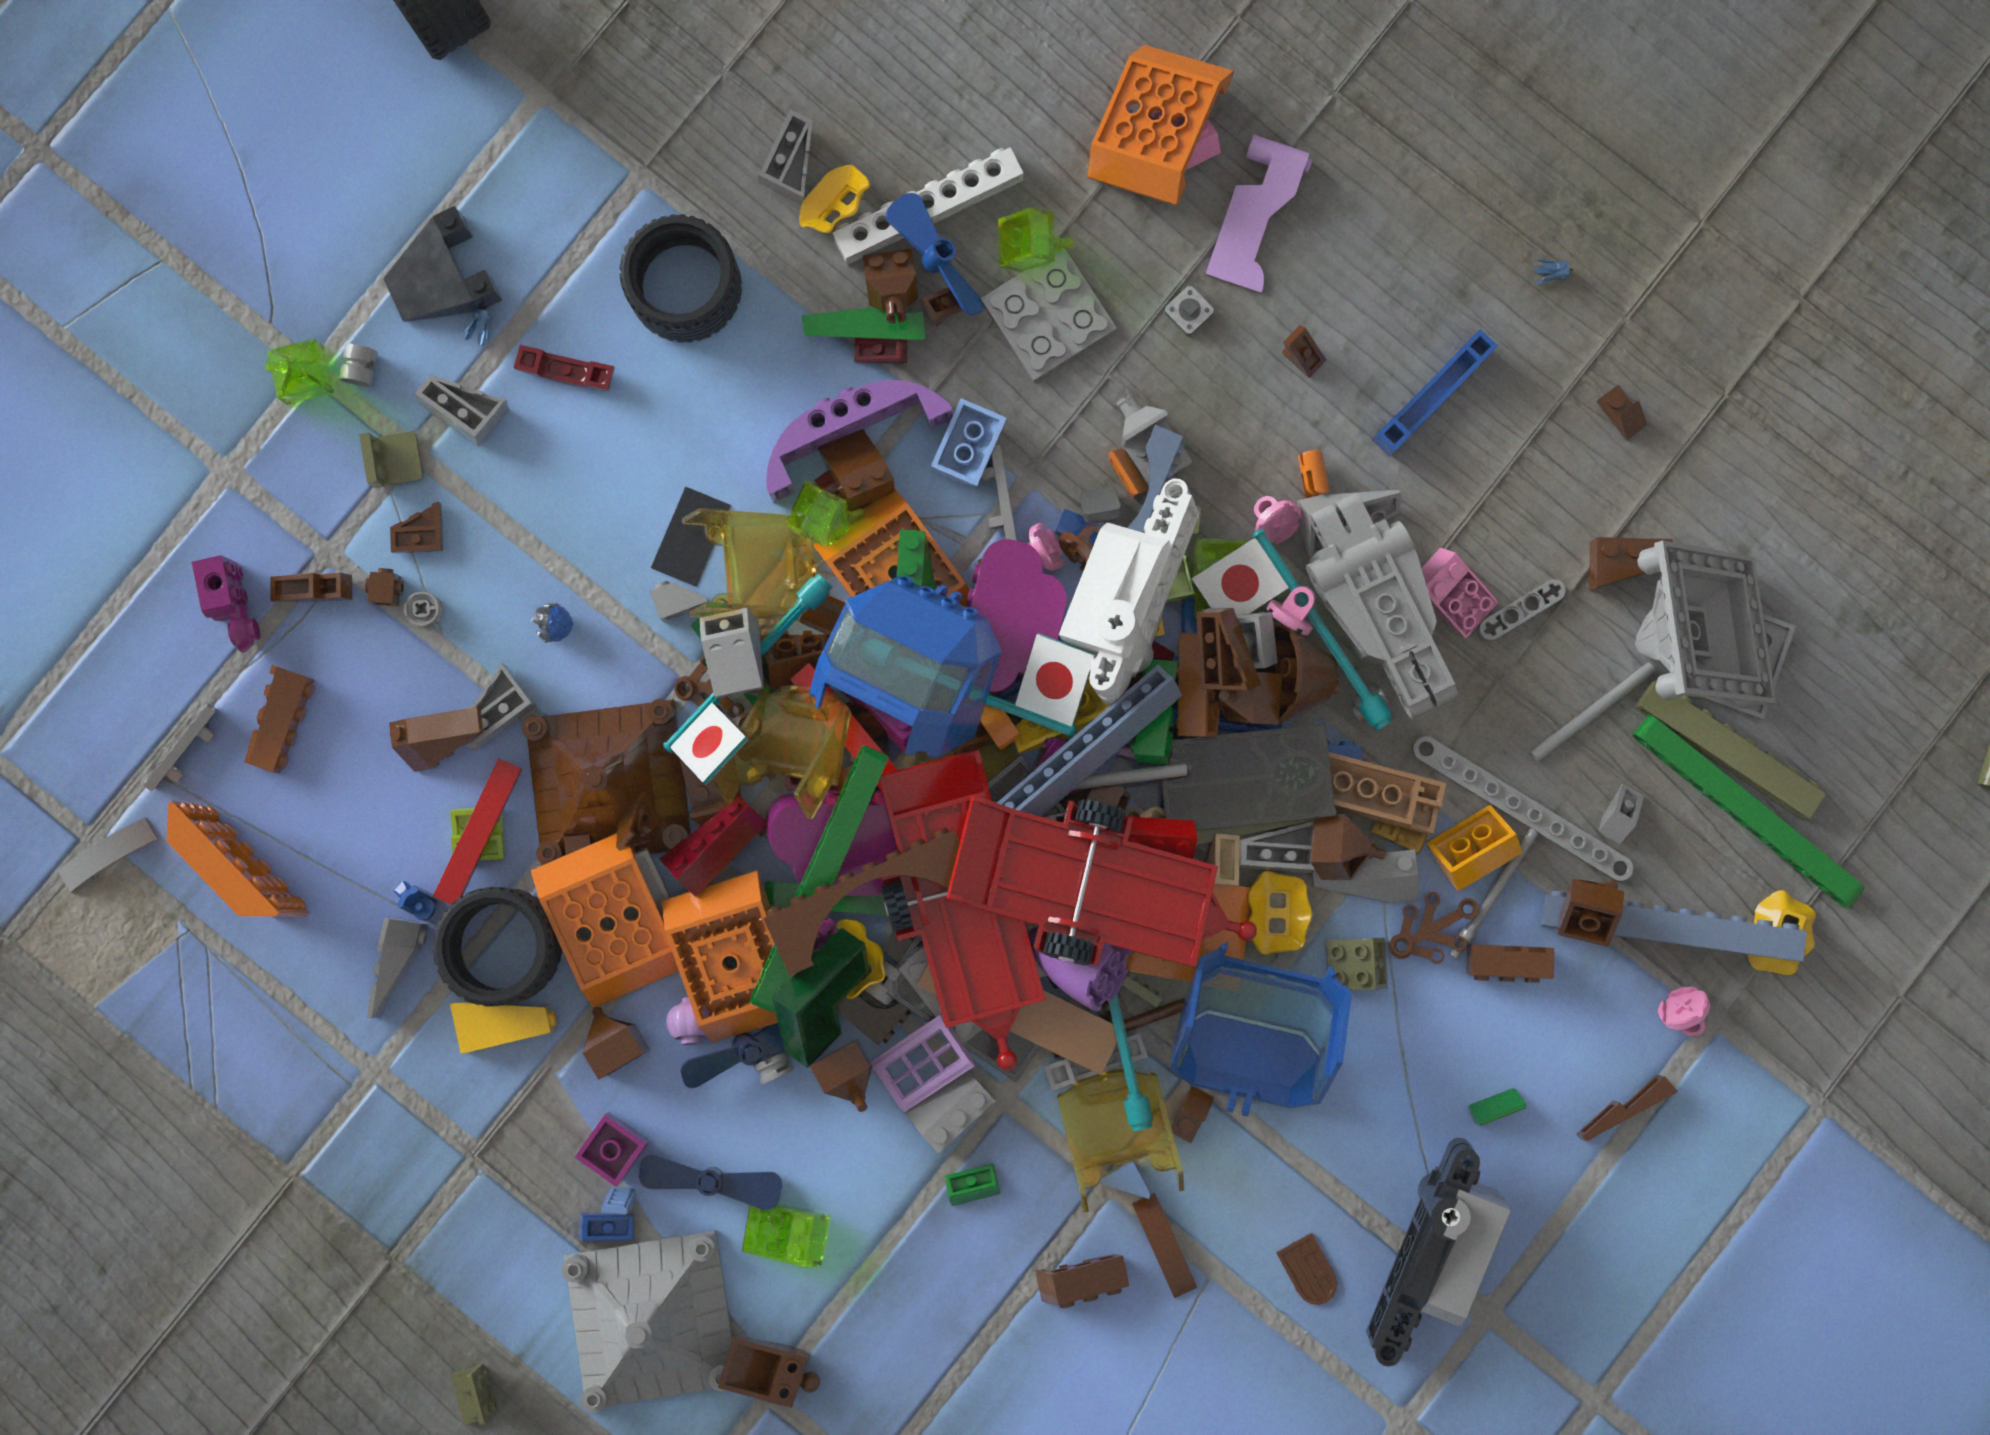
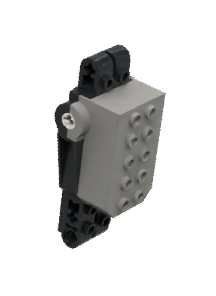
(1440, 1254)

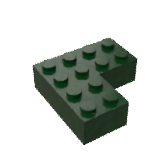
(809, 999)

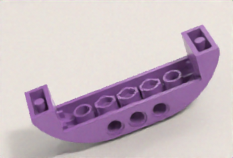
(885, 400)

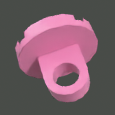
(1279, 519)
(1047, 546)
(1291, 613)
(1685, 1010)

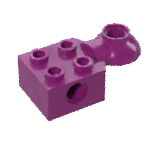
(225, 599)

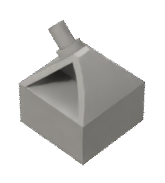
(1259, 637)

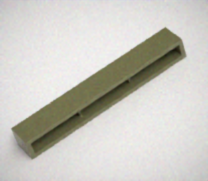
(1733, 752)

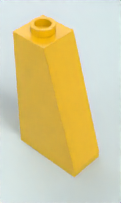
(490, 1026)

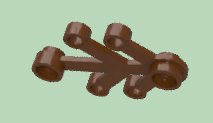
(698, 687)
(1430, 930)

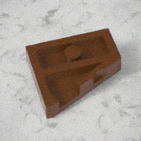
(419, 532)

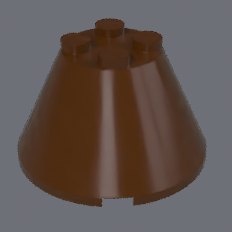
(1306, 672)

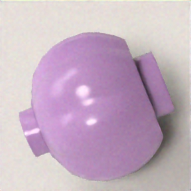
(683, 1024)

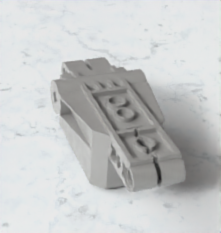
(1381, 601)

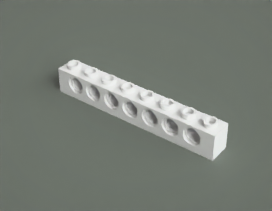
(943, 207)

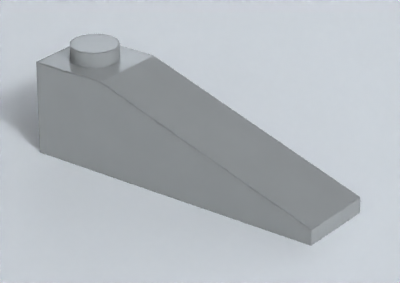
(1378, 504)
(1384, 880)

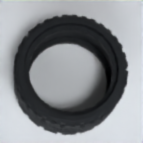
(444, 23)
(665, 234)
(449, 938)

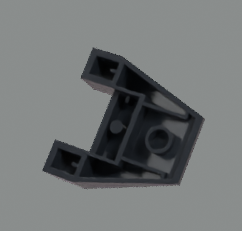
(428, 279)

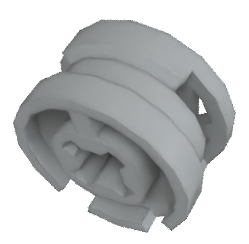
(423, 609)
(773, 1067)

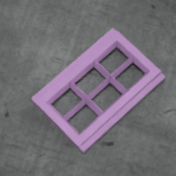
(936, 1082)

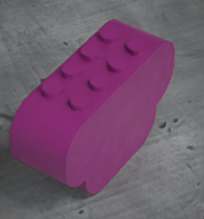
(1017, 605)
(797, 837)

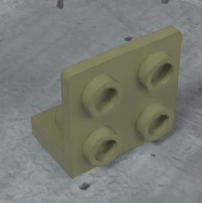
(391, 459)
(1359, 962)
(1147, 987)
(474, 1395)

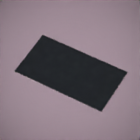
(685, 546)

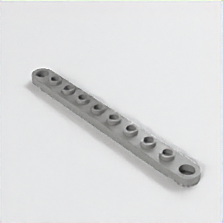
(1522, 809)

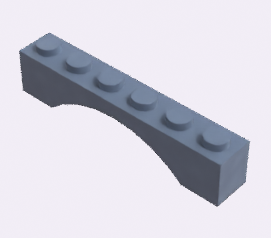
(1160, 450)

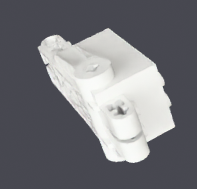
(1127, 591)

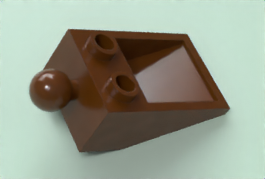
(761, 1371)

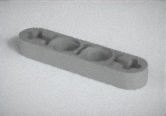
(1521, 610)

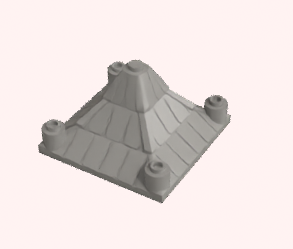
(1706, 625)
(649, 1319)

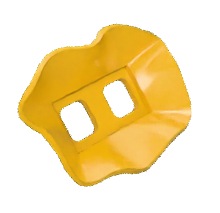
(829, 195)
(1774, 909)
(1296, 912)
(874, 955)

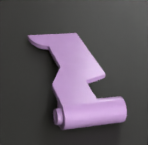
(1251, 210)

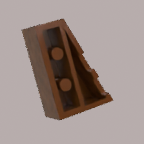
(1223, 652)

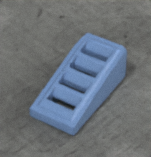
(619, 1201)

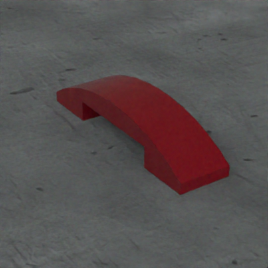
(564, 369)

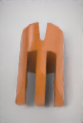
(1313, 473)

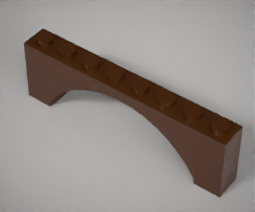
(798, 925)

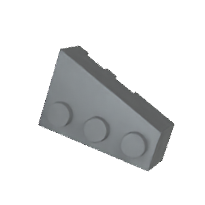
(788, 159)
(461, 408)
(501, 705)
(1279, 850)

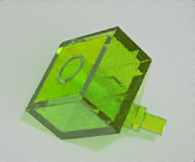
(1028, 240)
(299, 371)
(821, 515)

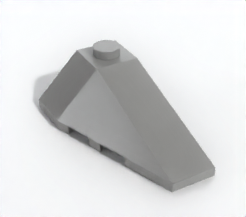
(399, 945)

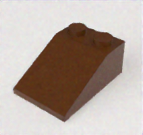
(857, 469)

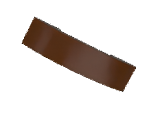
(1164, 1245)

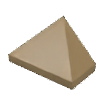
(1226, 855)

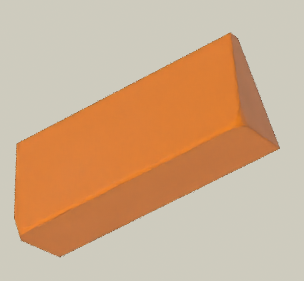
(1127, 472)

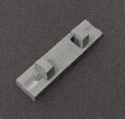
(997, 473)
(166, 766)

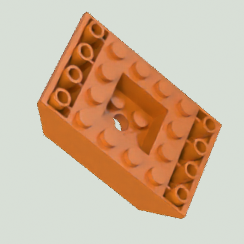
(871, 549)
(228, 863)
(705, 930)

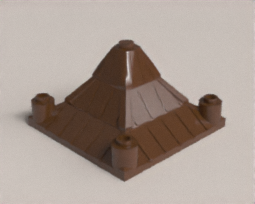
(596, 766)

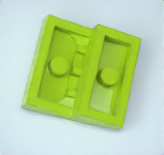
(496, 846)

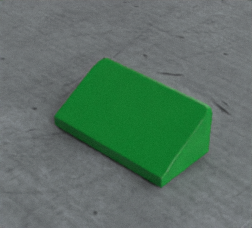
(1497, 1106)
(972, 1184)

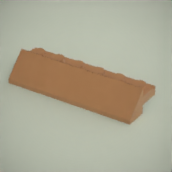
(1385, 794)

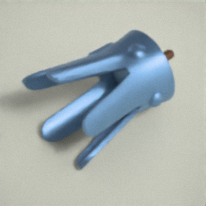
(1558, 269)
(480, 322)

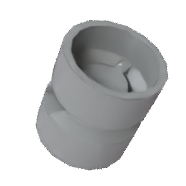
(358, 365)
(878, 990)

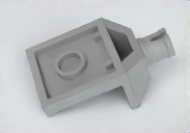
(1137, 431)

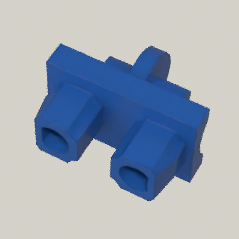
(416, 901)

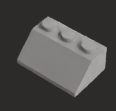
(950, 1110)

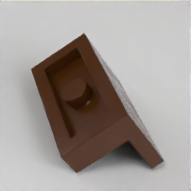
(825, 616)

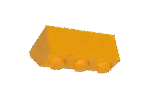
(1474, 847)

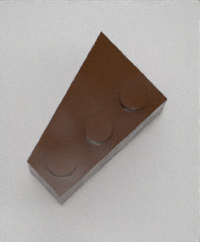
(1616, 559)
(1510, 962)
(1083, 1280)

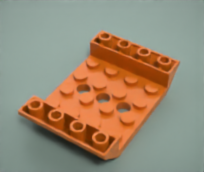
(1149, 153)
(596, 885)

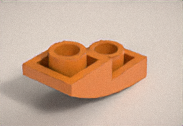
(999, 726)

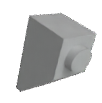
(674, 600)
(1621, 814)

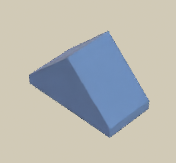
(1126, 1179)

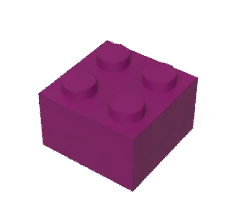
(612, 1149)

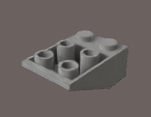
(732, 652)

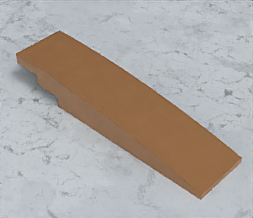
(1059, 1028)

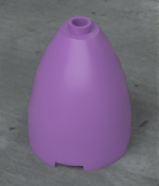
(1086, 983)

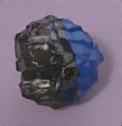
(553, 621)

